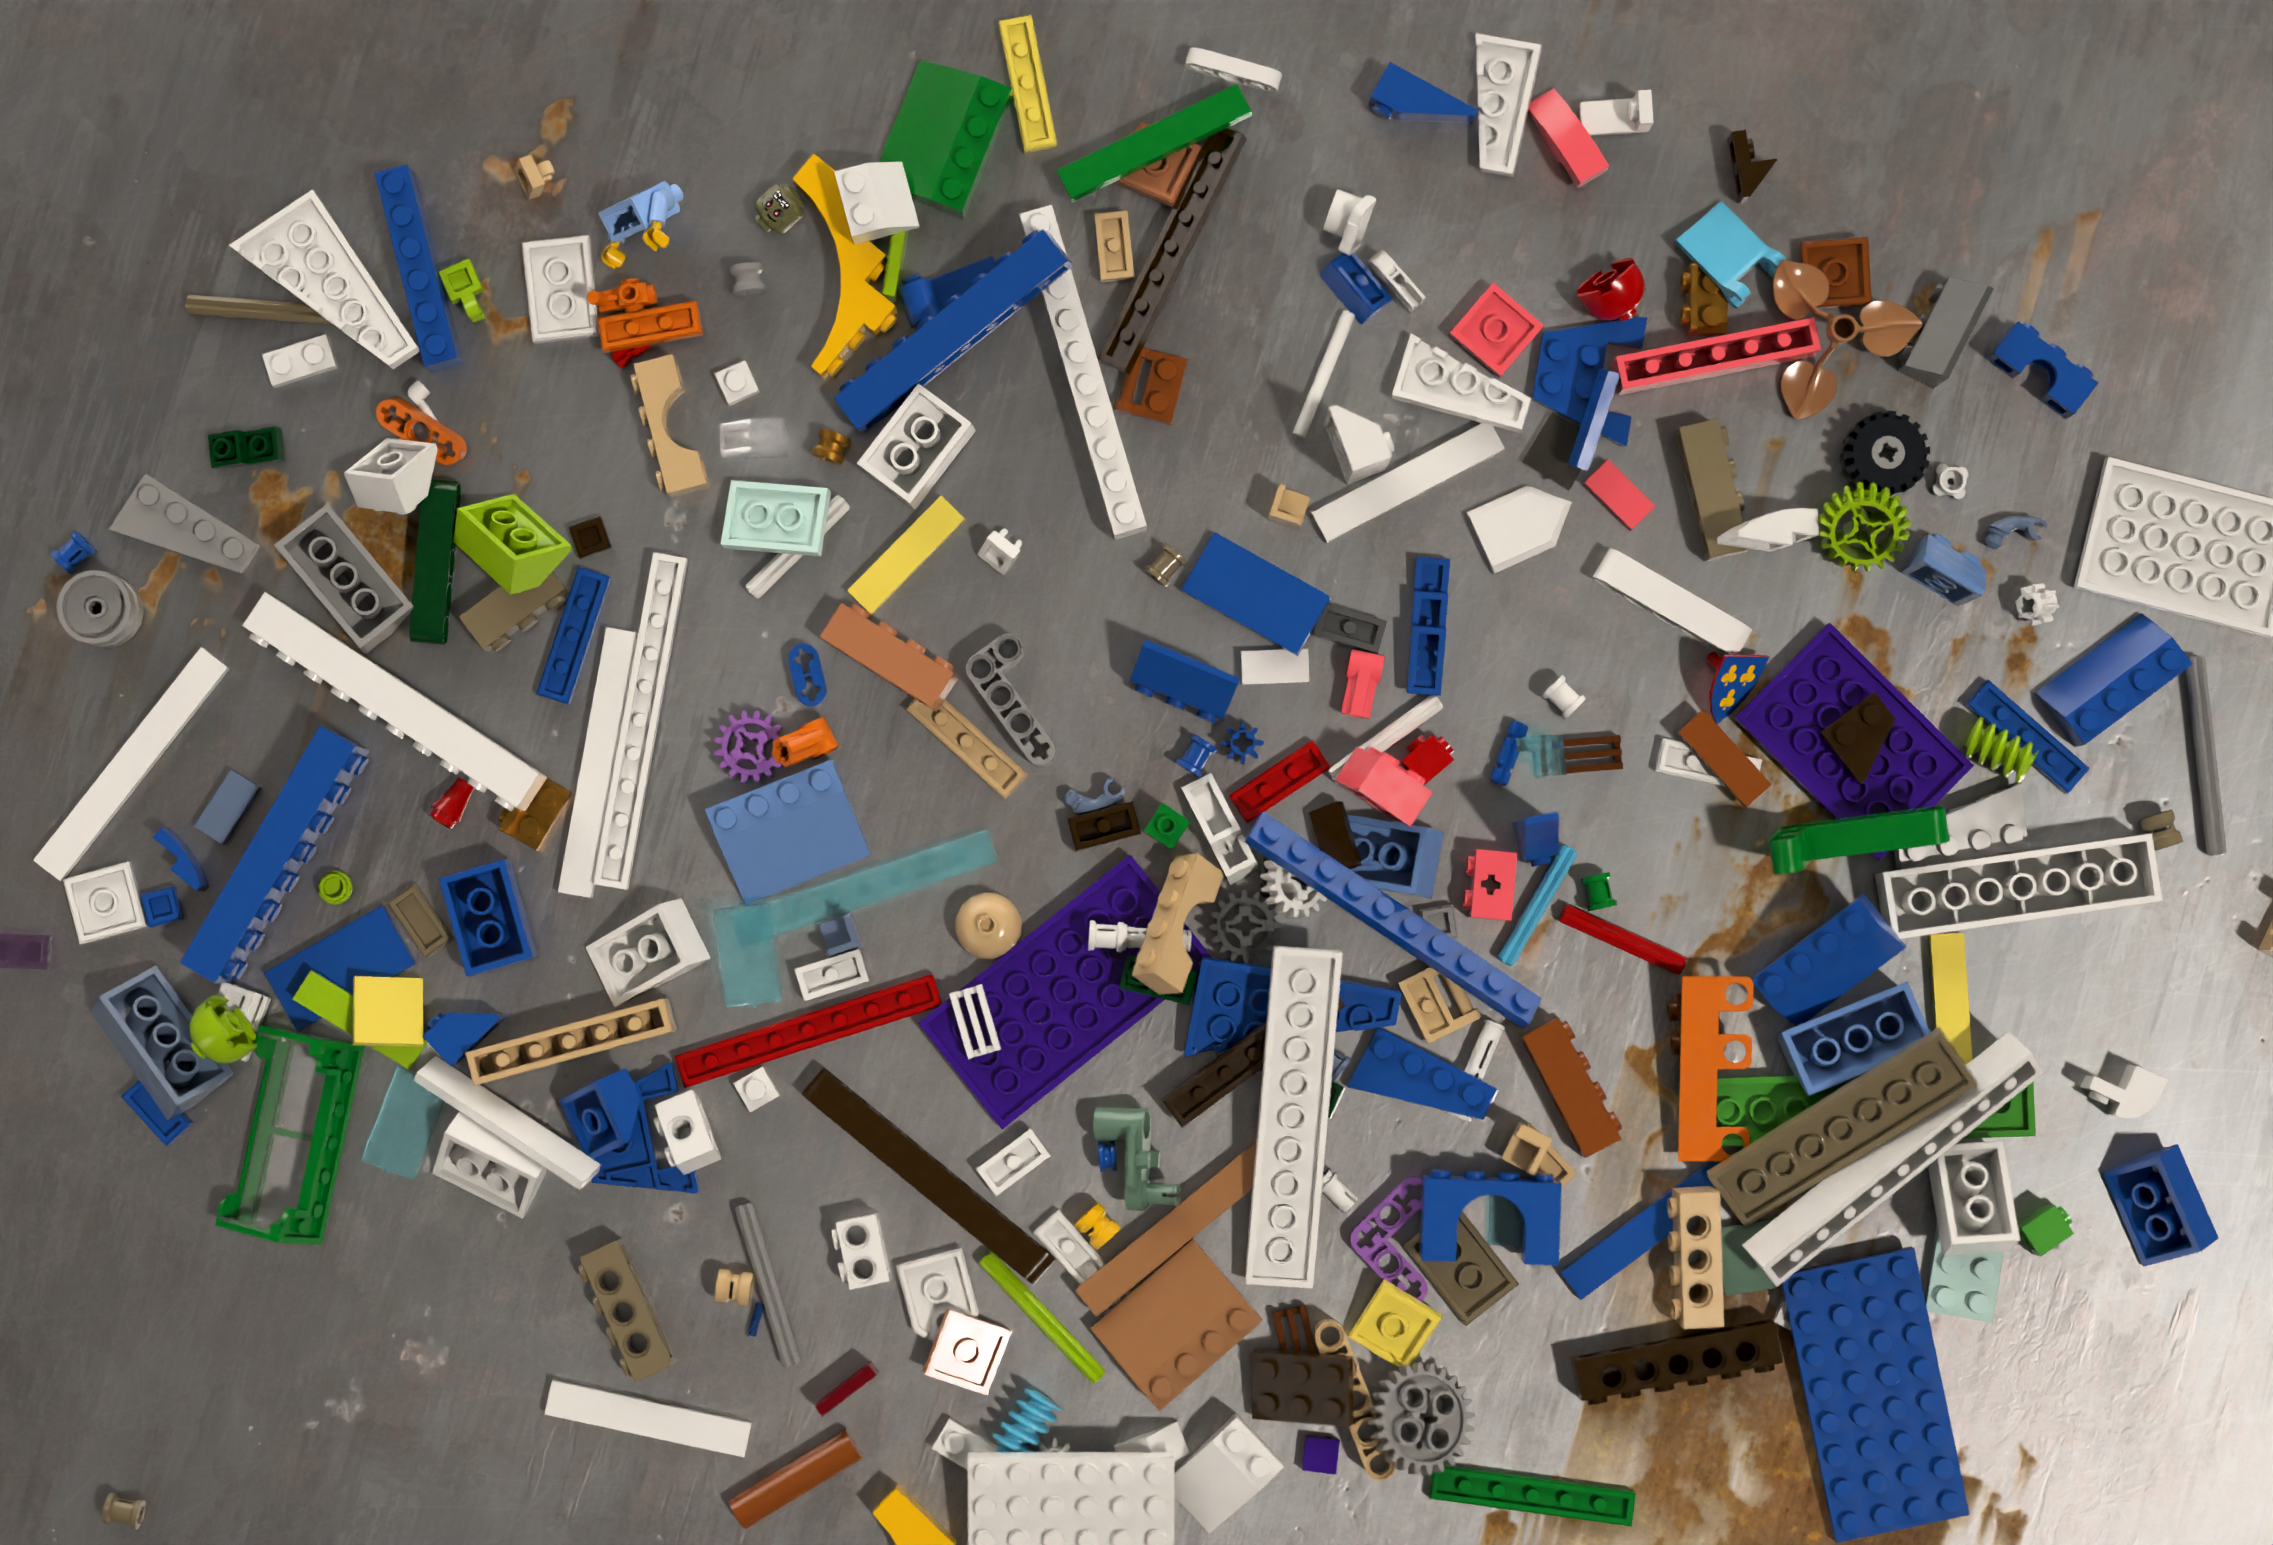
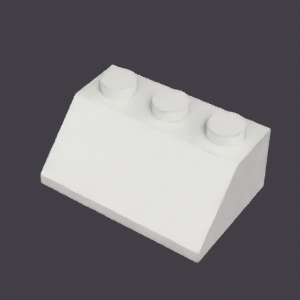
(1357, 444)
(916, 446)
(488, 1166)

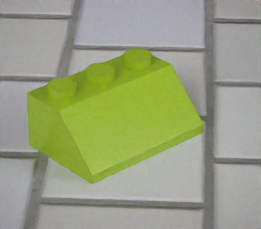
(509, 542)

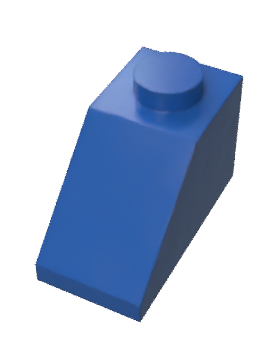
(459, 1033)

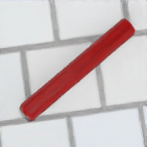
(1623, 939)

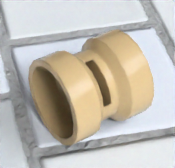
(741, 1289)

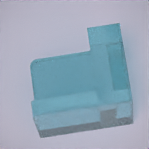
(1546, 754)

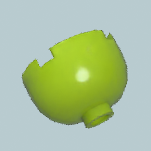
(220, 1032)

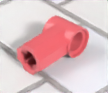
(1363, 675)

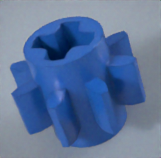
(1249, 736)

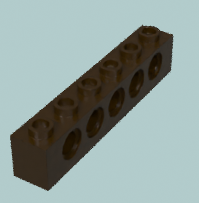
(1760, 1334)

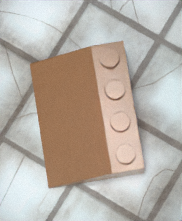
(1176, 1324)

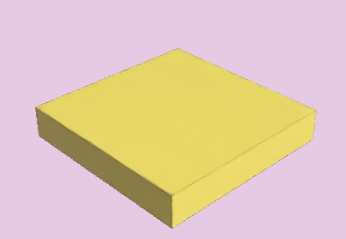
(387, 1011)
(1395, 1325)

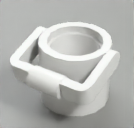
(1349, 219)

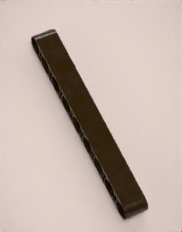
(928, 1176)

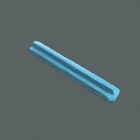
(1537, 905)

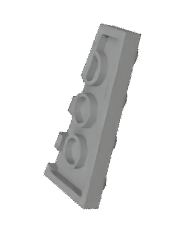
(175, 523)
(1976, 830)

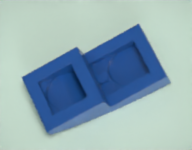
(187, 865)

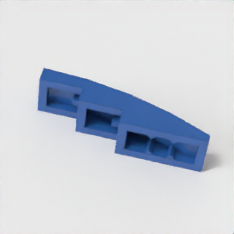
(1428, 625)

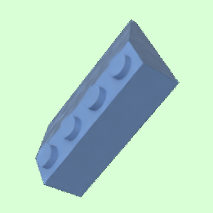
(788, 832)

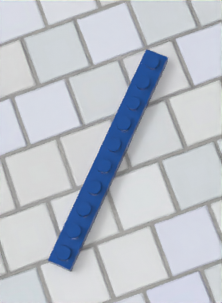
(1393, 920)

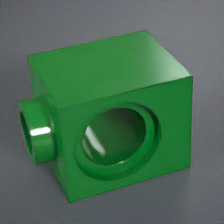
(1166, 826)

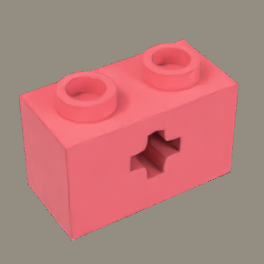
(1503, 872)

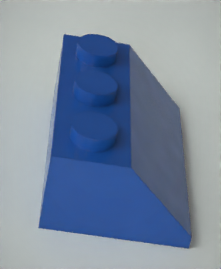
(1183, 681)
(2160, 1206)

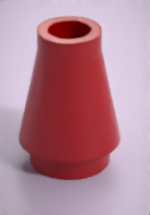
(451, 804)

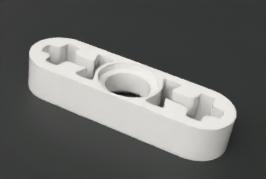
(1233, 69)

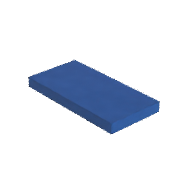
(1256, 594)
(362, 948)

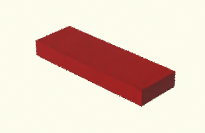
(1279, 781)

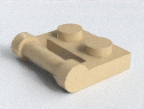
(1430, 1008)

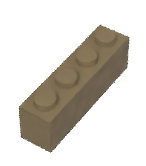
(1710, 485)

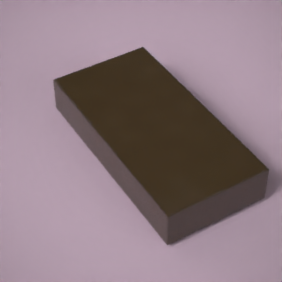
(1335, 834)

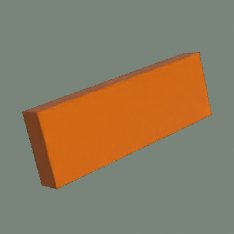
(650, 326)

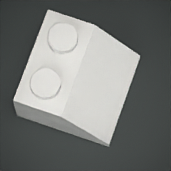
(876, 200)
(393, 475)

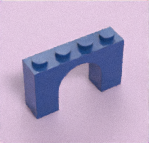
(1448, 1195)

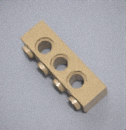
(1708, 1307)

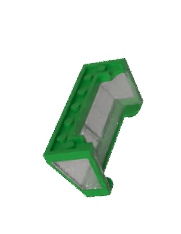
(294, 1137)

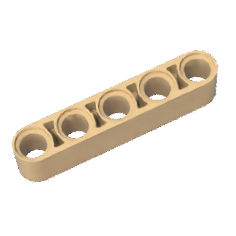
(1366, 1448)

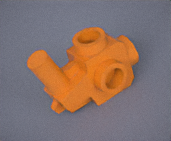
(627, 297)

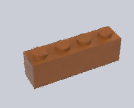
(1571, 1087)

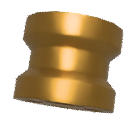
(831, 446)

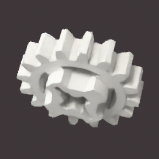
(1289, 892)

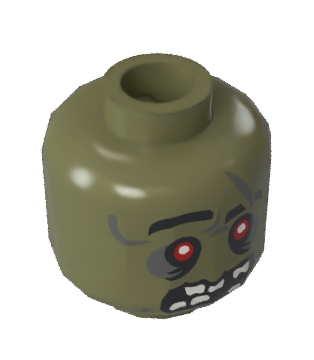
(779, 208)

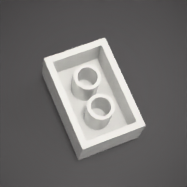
(1974, 1199)

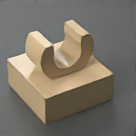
(533, 176)

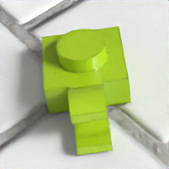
(462, 285)

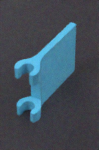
(1727, 251)

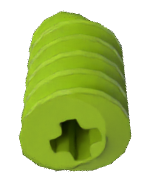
(2000, 750)

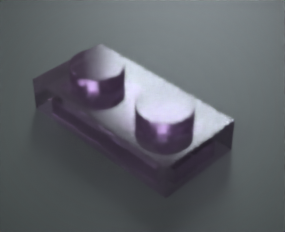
(25, 951)

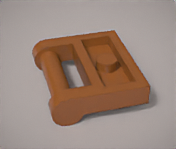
(1161, 388)

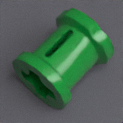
(1598, 891)

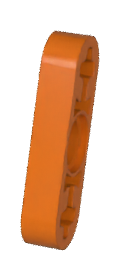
(404, 410)

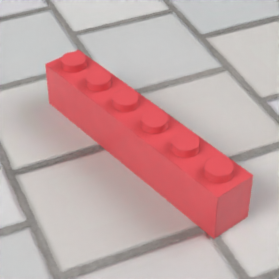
(1716, 356)

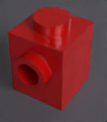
(1428, 756)

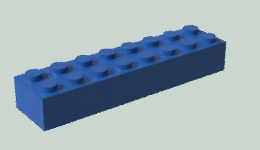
(275, 856)

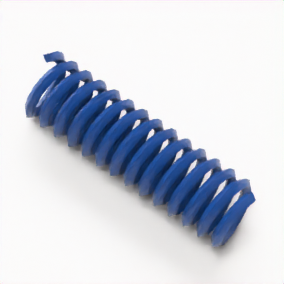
(753, 1321)

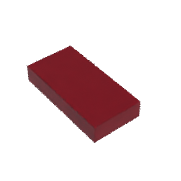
(846, 1388)

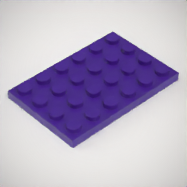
(1816, 689)

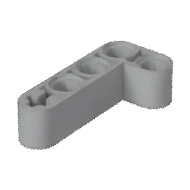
(1016, 705)

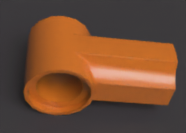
(809, 741)

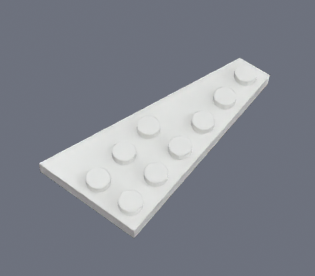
(318, 266)

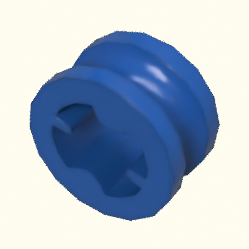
(1107, 1156)

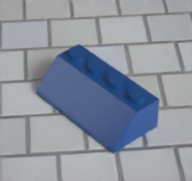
(2112, 679)
(1828, 961)

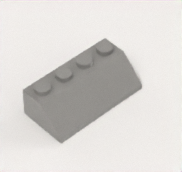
(345, 578)

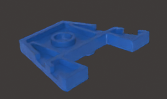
(1570, 365)
(636, 1161)

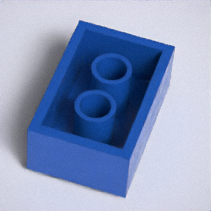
(488, 918)

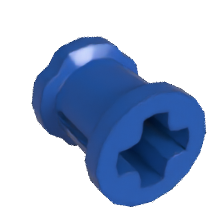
(73, 552)
(1196, 755)

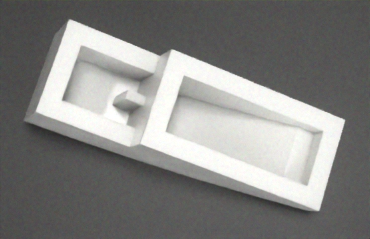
(1773, 530)
(1220, 829)

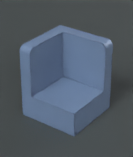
(840, 935)

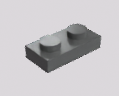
(1350, 629)

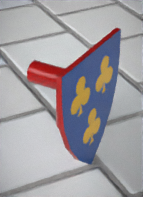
(1732, 681)

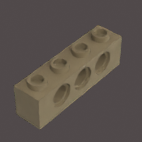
(644, 1321)

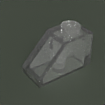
(754, 438)

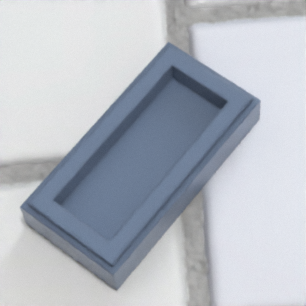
(227, 807)

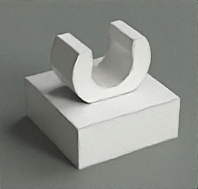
(999, 551)

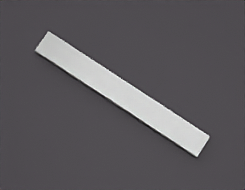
(598, 763)
(131, 764)

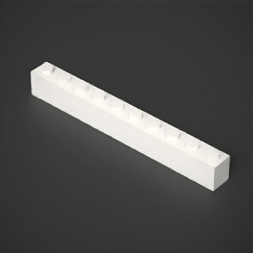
(1089, 390)
(395, 702)
(1872, 1178)

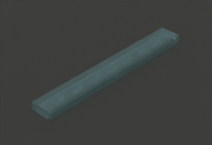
(882, 883)

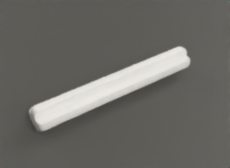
(783, 562)
(1396, 730)

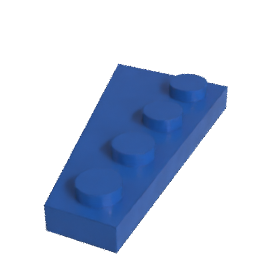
(1413, 1075)

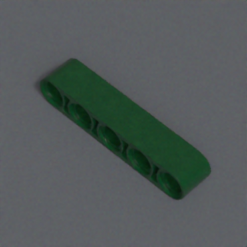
(435, 563)

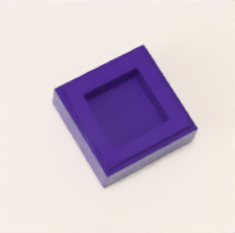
(1320, 1454)

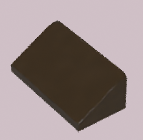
(1104, 827)

